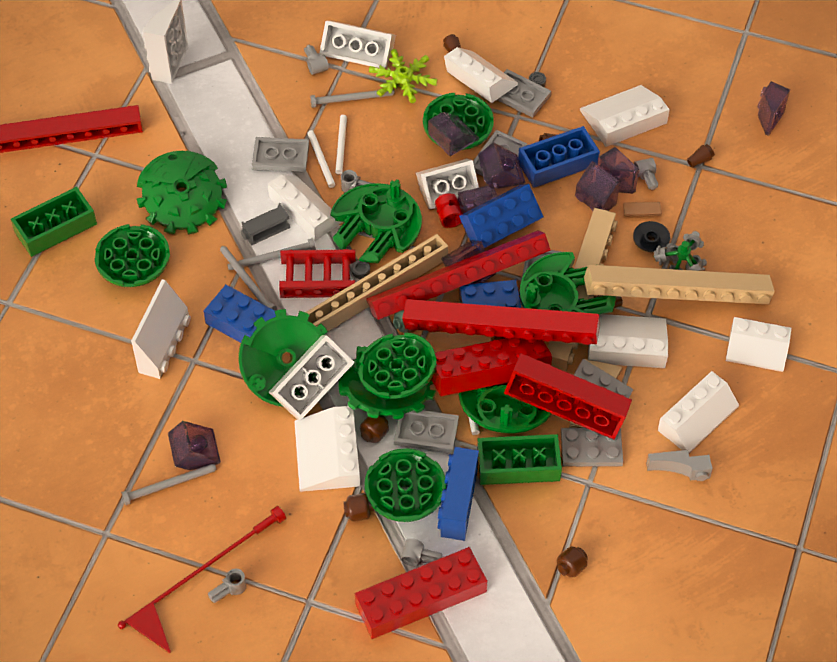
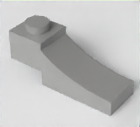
(694, 467)

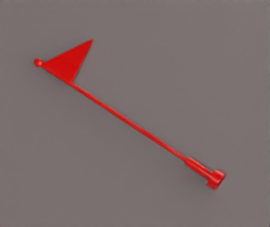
(147, 620)

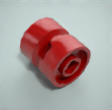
(448, 210)

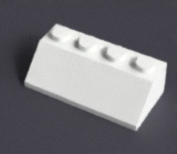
(356, 44)
(478, 74)
(302, 205)
(698, 413)

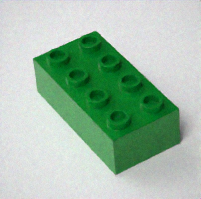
(54, 221)
(519, 459)

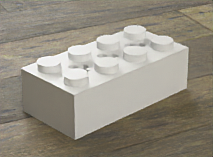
(323, 377)

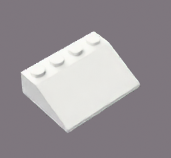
(166, 42)
(626, 114)
(160, 331)
(631, 341)
(327, 450)

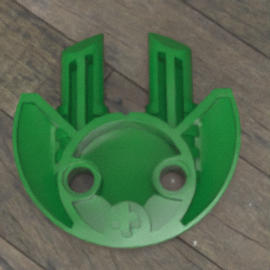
(381, 212)
(553, 283)
(499, 411)

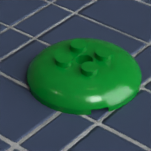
(468, 108)
(132, 255)
(397, 365)
(401, 469)

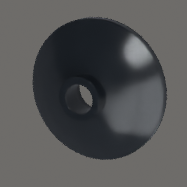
(651, 235)

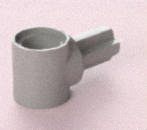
(316, 62)
(647, 171)
(350, 180)
(415, 553)
(228, 587)

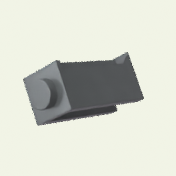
(265, 225)

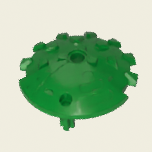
(181, 208)
(262, 352)
(360, 397)

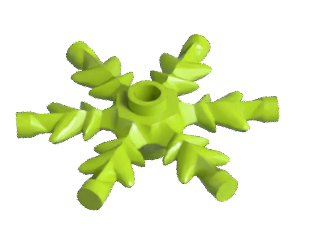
(403, 76)

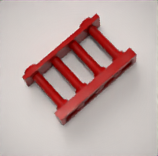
(311, 288)

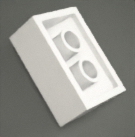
(446, 179)
(758, 344)

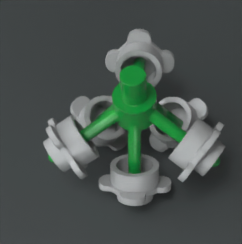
(682, 252)

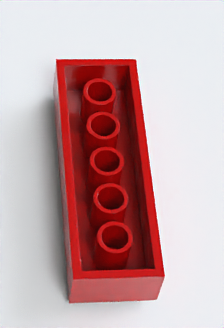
(483, 364)
(568, 396)
(420, 592)

